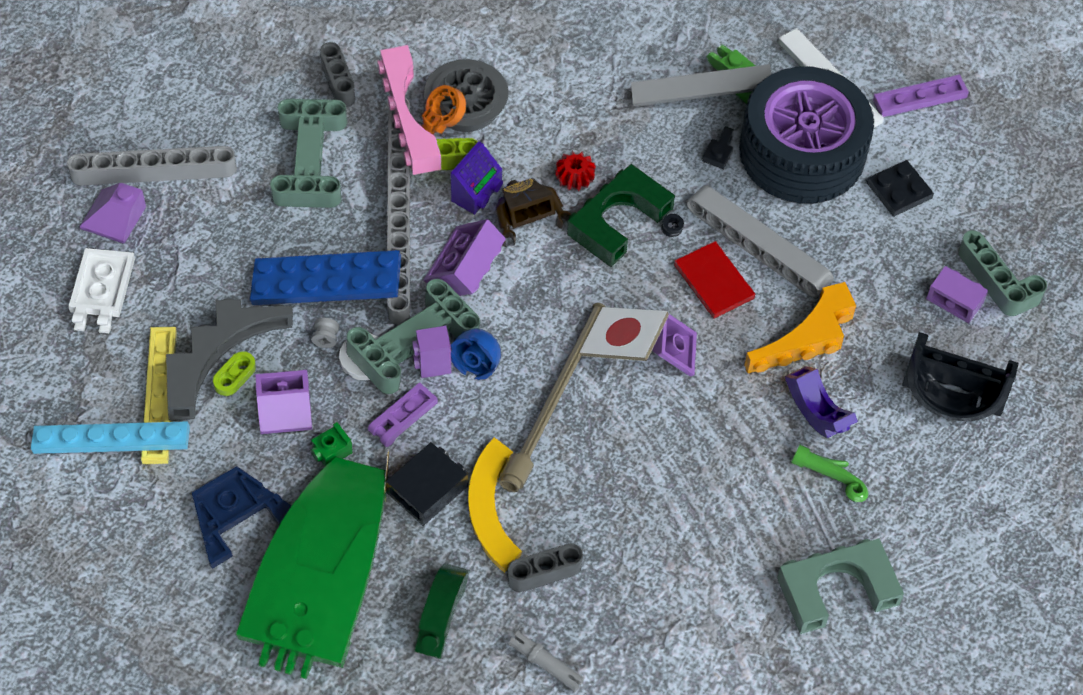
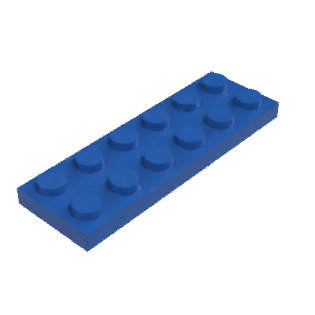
(326, 277)

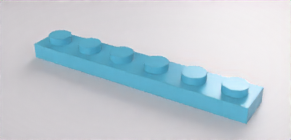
(110, 437)

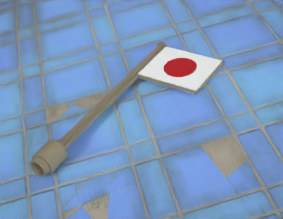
(607, 334)

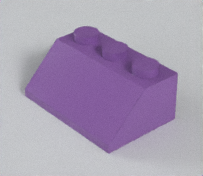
(467, 256)

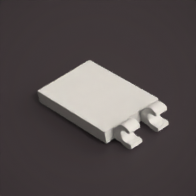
(100, 287)

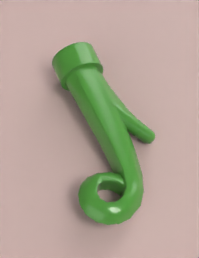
(832, 469)

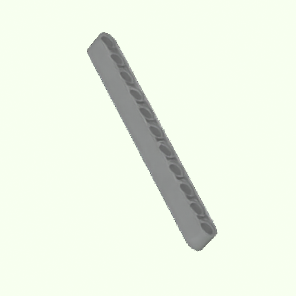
(398, 220)

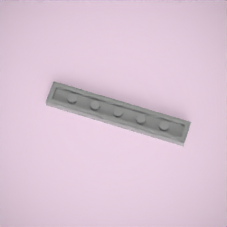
(698, 85)

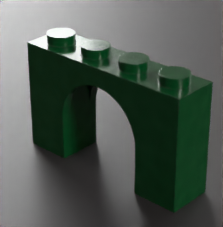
(627, 188)

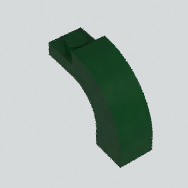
(439, 609)

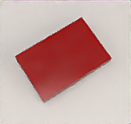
(714, 279)

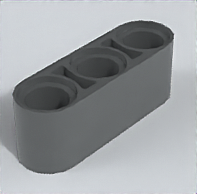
(337, 73)
(553, 558)

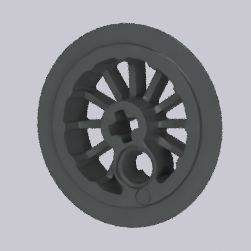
(471, 72)

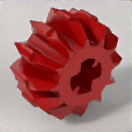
(575, 170)

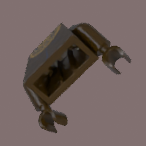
(526, 203)

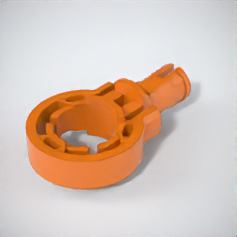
(433, 119)

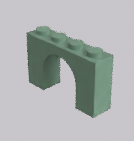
(864, 561)

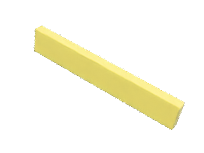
(161, 342)

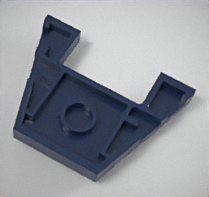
(229, 502)

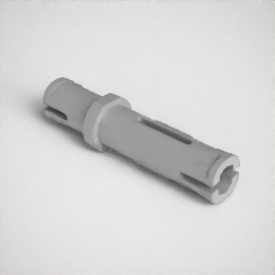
(537, 654)

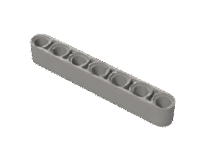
(152, 165)
(760, 241)

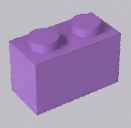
(957, 294)
(432, 352)

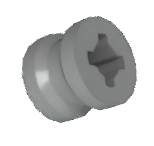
(325, 332)

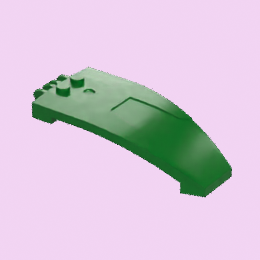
(317, 569)

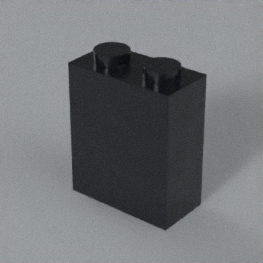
(427, 483)

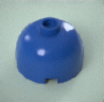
(476, 352)

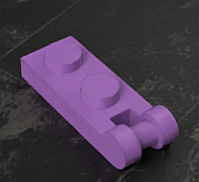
(403, 414)

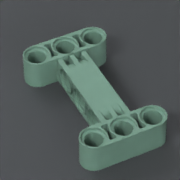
(311, 119)
(397, 343)

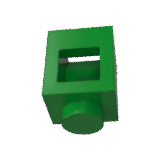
(331, 444)

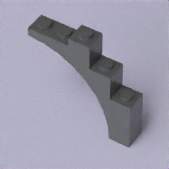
(210, 343)

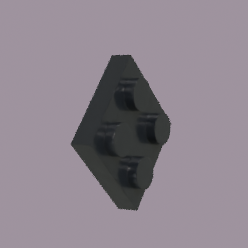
(900, 188)

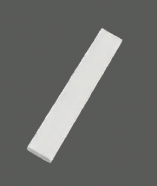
(808, 55)

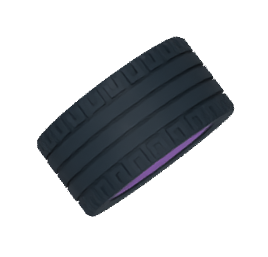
(822, 140)

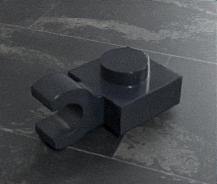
(719, 151)

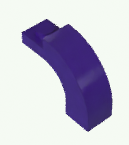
(816, 404)

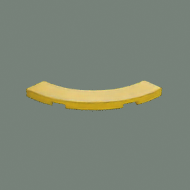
(482, 505)

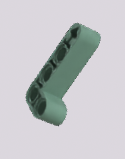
(998, 278)

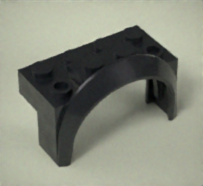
(970, 375)

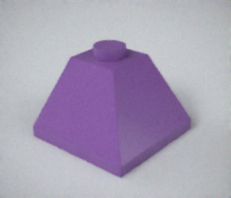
(115, 212)
(677, 345)

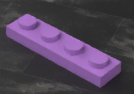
(920, 96)

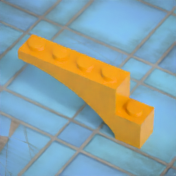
(814, 336)

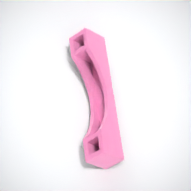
(421, 146)

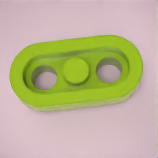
(232, 374)

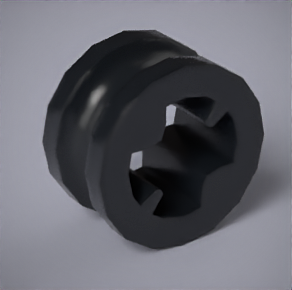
(672, 218)

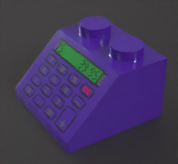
(475, 179)

